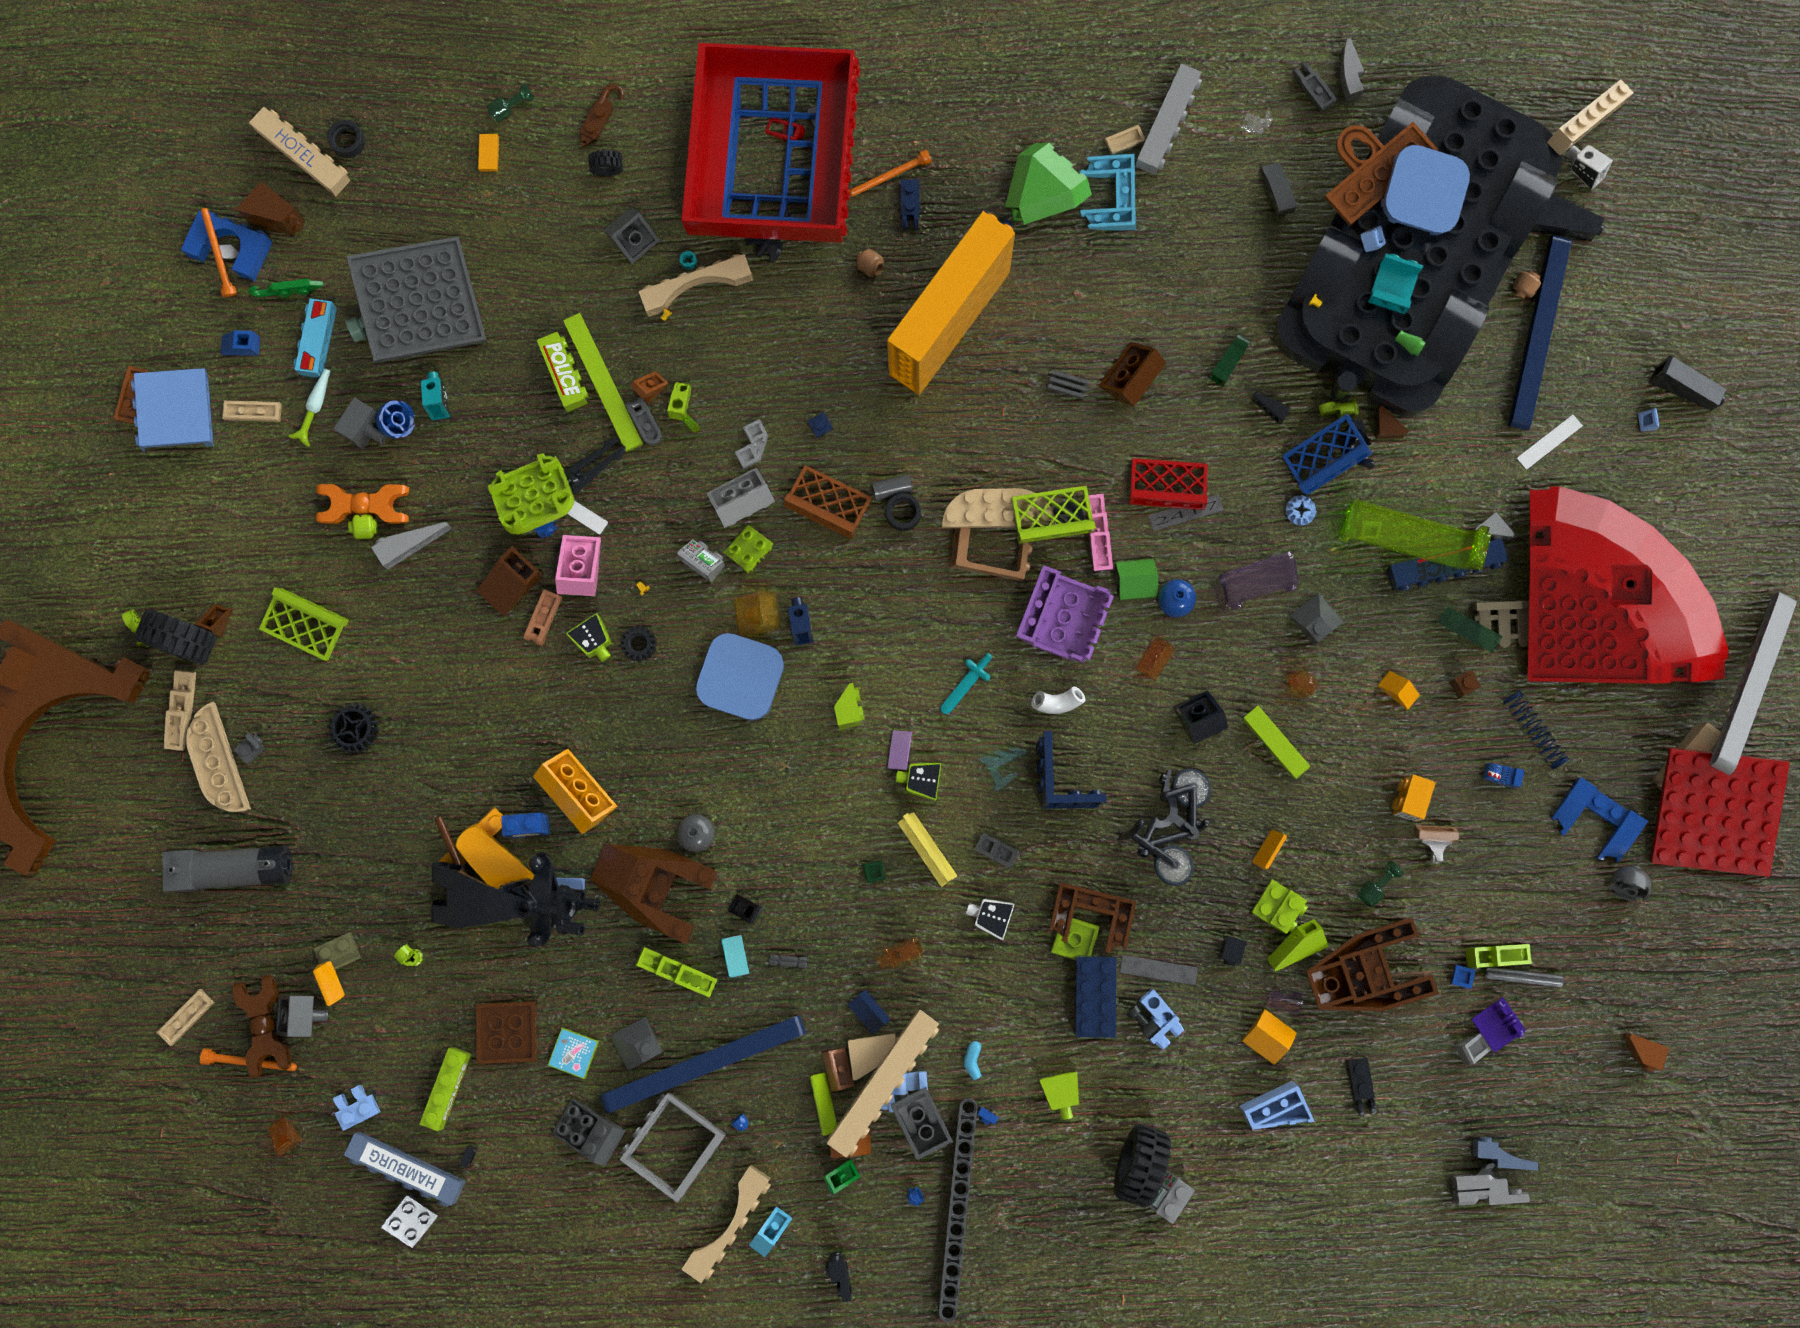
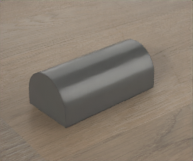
(890, 487)

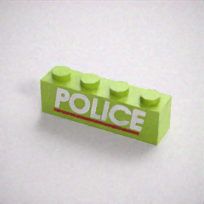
(562, 371)
(445, 1089)

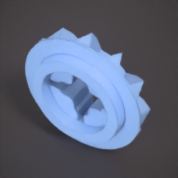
(1294, 516)

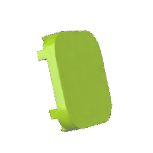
(531, 495)

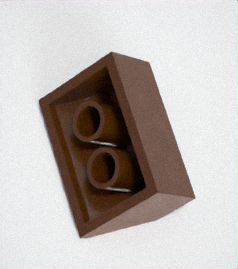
(1132, 373)

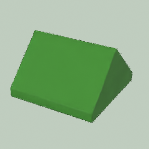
(1137, 579)

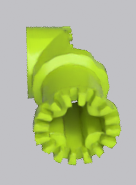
(1340, 409)
(132, 622)
(405, 953)

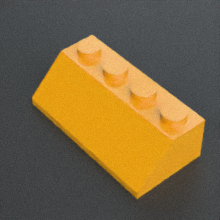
(574, 791)

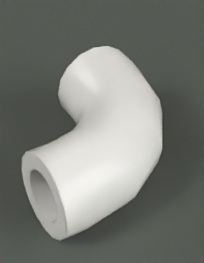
(1058, 703)

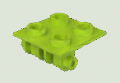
(748, 548)

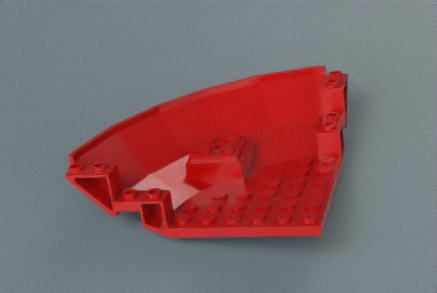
(1586, 617)

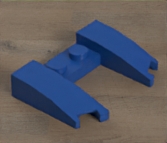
(1627, 823)

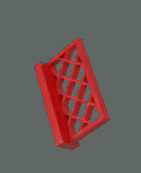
(1168, 499)

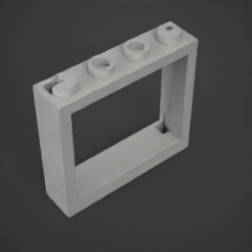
(640, 1133)

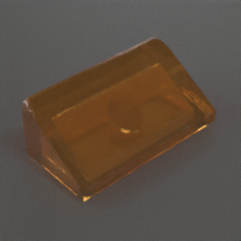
(1155, 658)

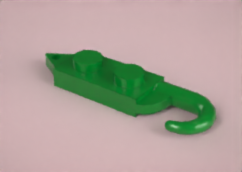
(286, 288)

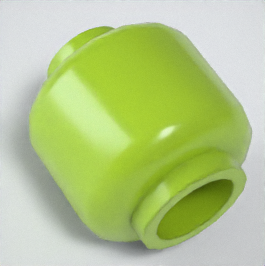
(363, 526)

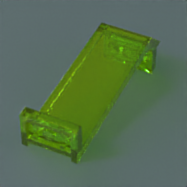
(1416, 536)

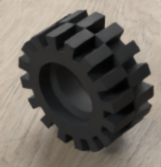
(605, 163)
(646, 651)

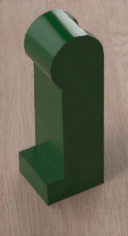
(1229, 360)

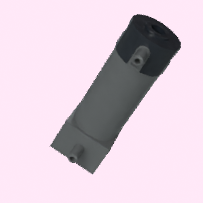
(226, 868)

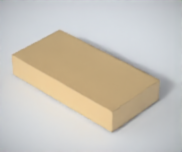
(1125, 140)

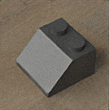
(631, 235)

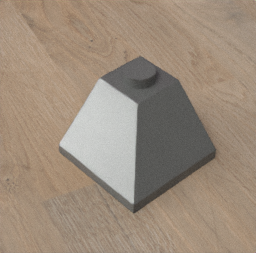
(1316, 619)
(636, 1043)

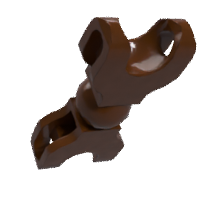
(261, 1026)

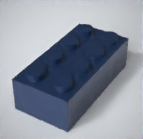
(1095, 996)

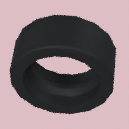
(338, 128)
(903, 497)

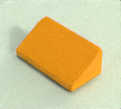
(1269, 849)
(328, 982)

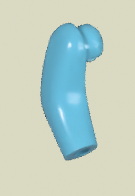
(970, 1059)

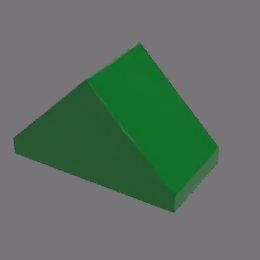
(841, 1176)

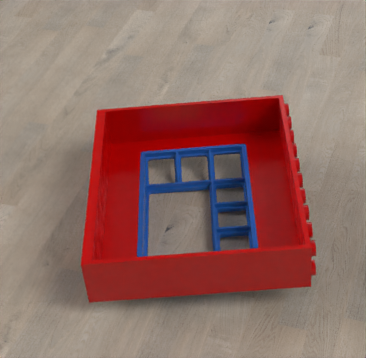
(716, 130)

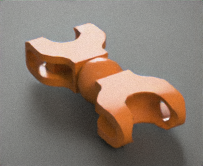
(362, 503)

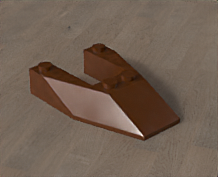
(641, 880)
(1358, 975)

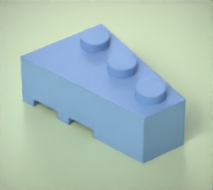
(1277, 1107)

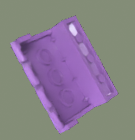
(1064, 616)

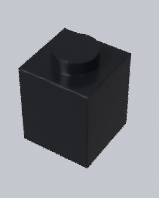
(1232, 951)

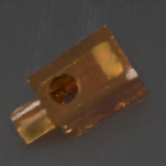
(908, 951)

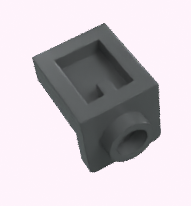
(250, 747)

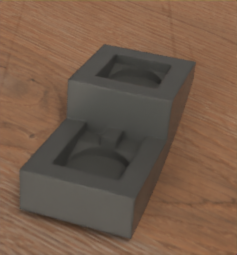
(996, 850)

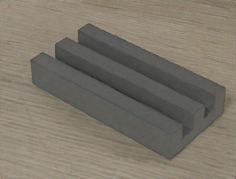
(1070, 378)

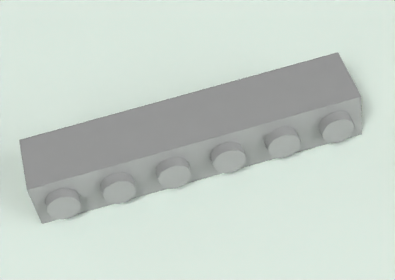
(1168, 119)

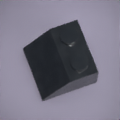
(1201, 717)

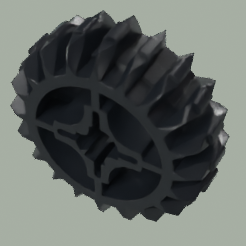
(344, 715)

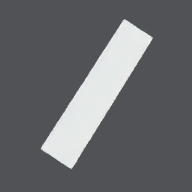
(1549, 442)
(587, 518)

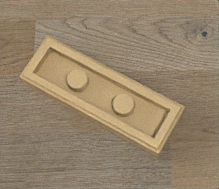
(251, 411)
(185, 1017)

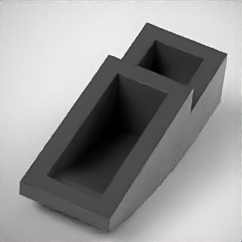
(1278, 189)

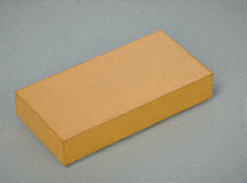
(488, 152)

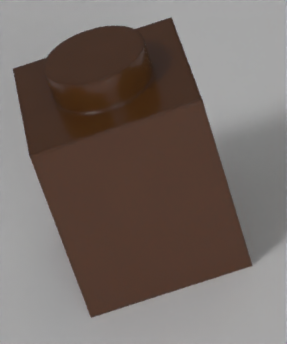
(1465, 684)

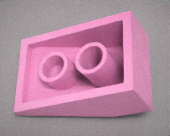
(578, 565)

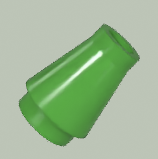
(1410, 342)

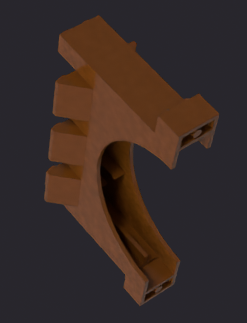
(33, 681)

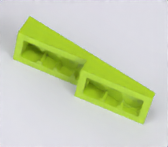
(1276, 742)

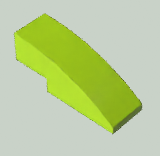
(1498, 956)

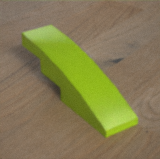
(676, 972)

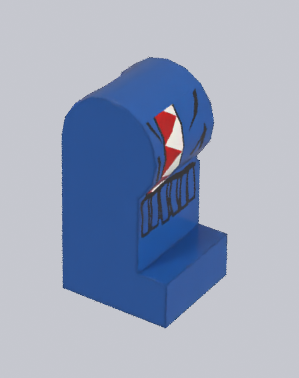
(1503, 775)

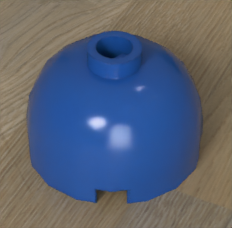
(395, 419)
(1176, 606)

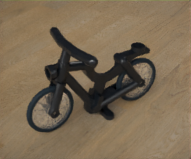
(1172, 862)

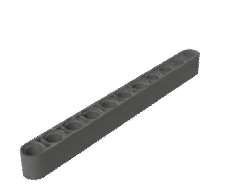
(957, 1218)

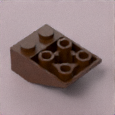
(509, 581)

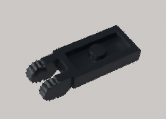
(1361, 1084)

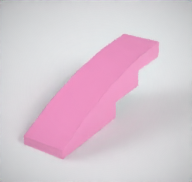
(1100, 538)

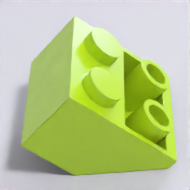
(847, 709)

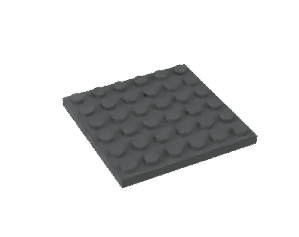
(416, 299)

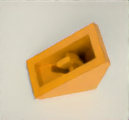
(1399, 689)

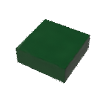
(874, 871)

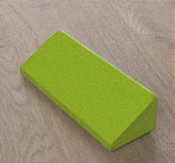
(823, 1103)

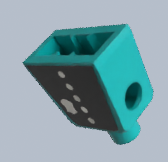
(435, 397)

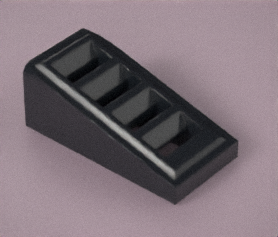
(1271, 407)

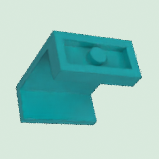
(1395, 283)

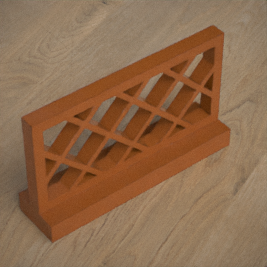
(817, 513)

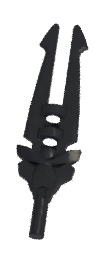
(583, 480)

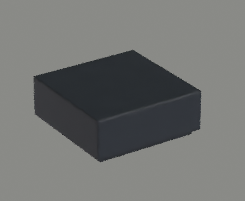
(468, 1156)

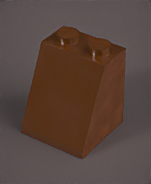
(270, 211)

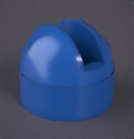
(740, 1122)

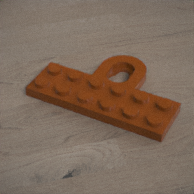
(1371, 176)

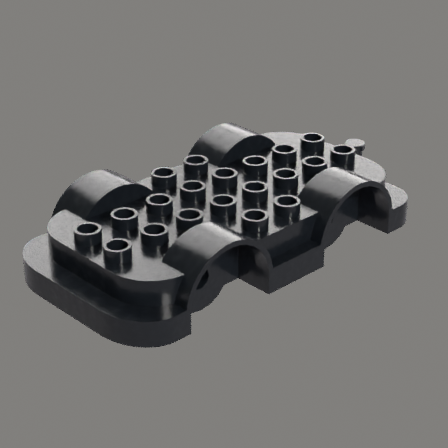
(1506, 193)

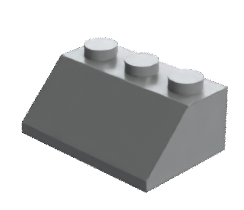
(740, 497)

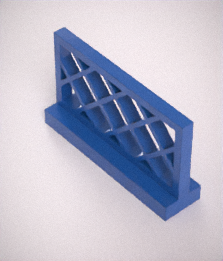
(1338, 465)

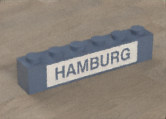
(404, 1168)

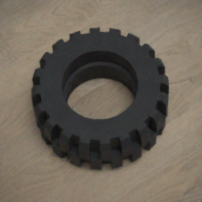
(175, 637)
(1142, 1165)

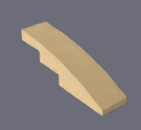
(180, 710)

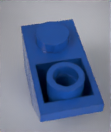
(240, 343)

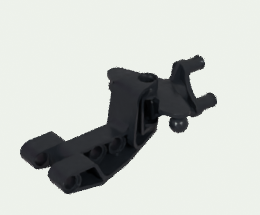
(540, 899)

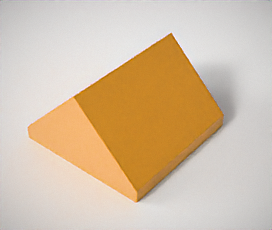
(1270, 1037)

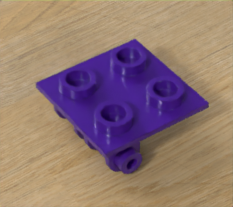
(1498, 1024)

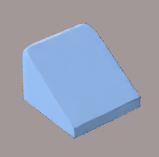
(1373, 239)

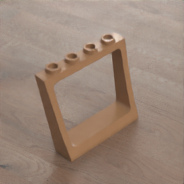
(959, 558)

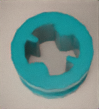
(688, 254)

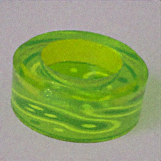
(691, 424)

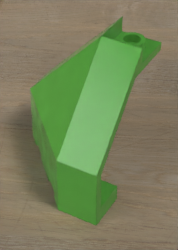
(1044, 185)

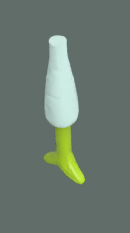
(313, 406)

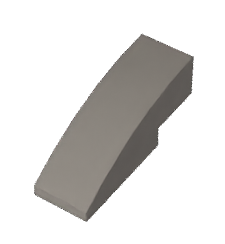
(1351, 72)

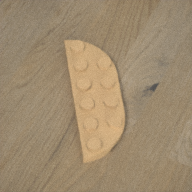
(992, 509)
(215, 762)

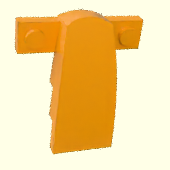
(486, 854)

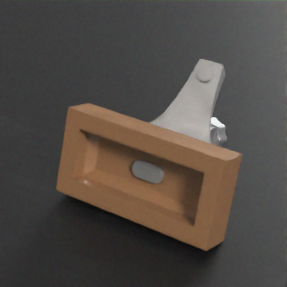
(1437, 839)

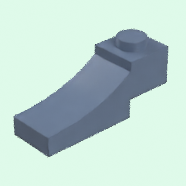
(1489, 1149)

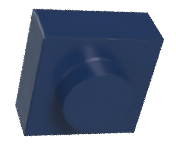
(820, 425)

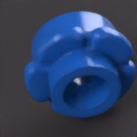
(915, 1196)

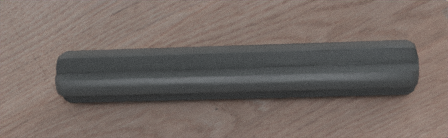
(1524, 977)

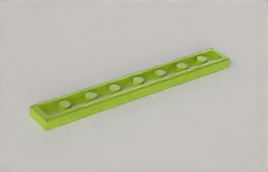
(603, 382)

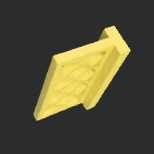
(927, 849)

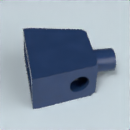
(800, 622)

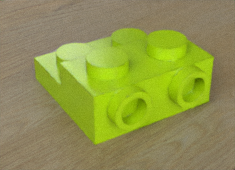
(1280, 907)

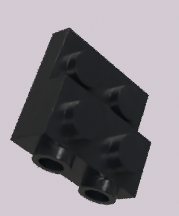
(838, 1272)

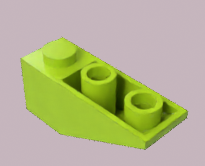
(1301, 943)

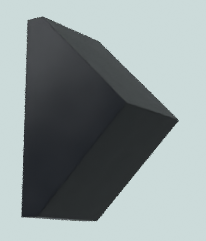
(745, 909)

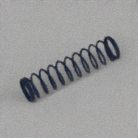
(1560, 760)

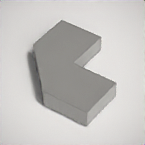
(753, 452)

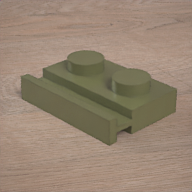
(339, 951)

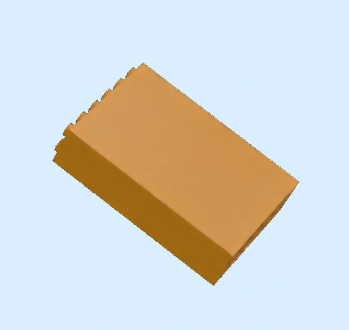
(951, 303)

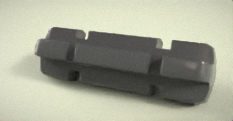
(789, 961)

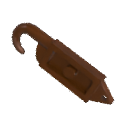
(598, 116)

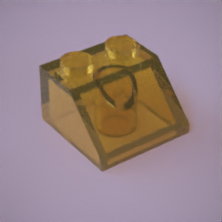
(757, 613)

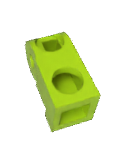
(679, 401)

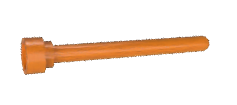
(922, 159)
(227, 287)
(208, 1056)

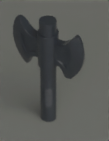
(767, 245)

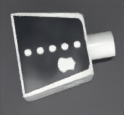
(1589, 165)
(992, 916)

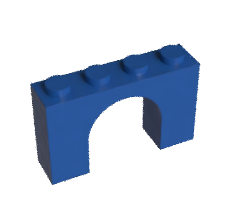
(252, 250)

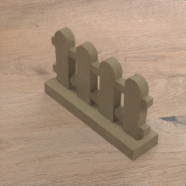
(1503, 619)

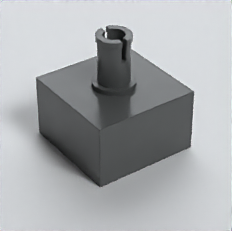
(359, 425)
(296, 1015)

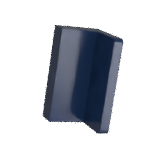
(869, 1012)

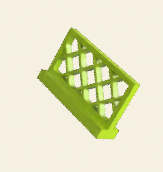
(1059, 529)
(305, 607)

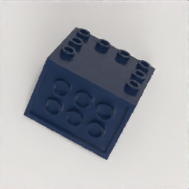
(1045, 786)

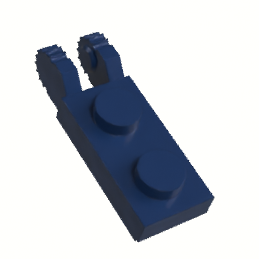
(910, 201)

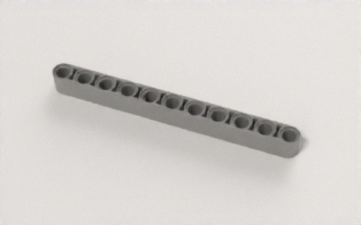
(1753, 683)

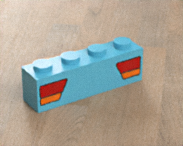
(315, 338)

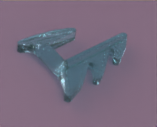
(993, 763)

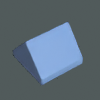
(1648, 420)

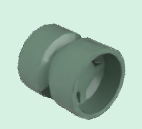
(356, 328)

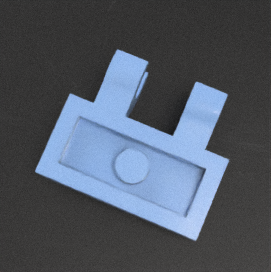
(357, 1112)

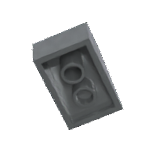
(921, 1123)

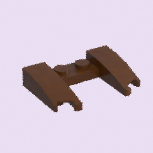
(1073, 897)

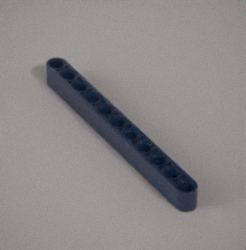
(1539, 333)
(702, 1064)

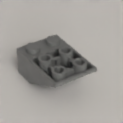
(588, 1132)

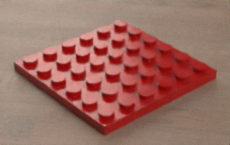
(1718, 817)

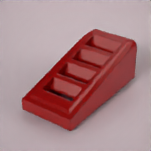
(798, 135)

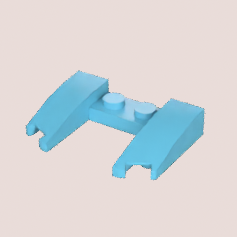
(1123, 169)

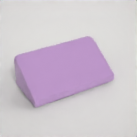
(899, 750)

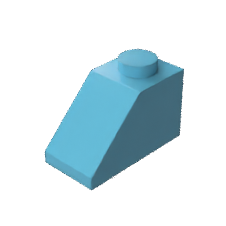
(770, 1231)

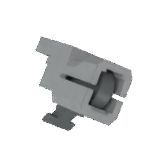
(1485, 1186)

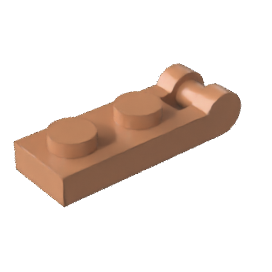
(542, 617)

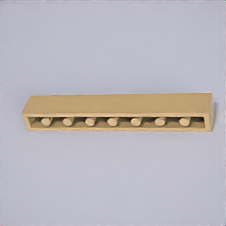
(882, 1083)

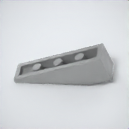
(400, 546)

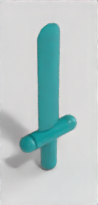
(967, 682)

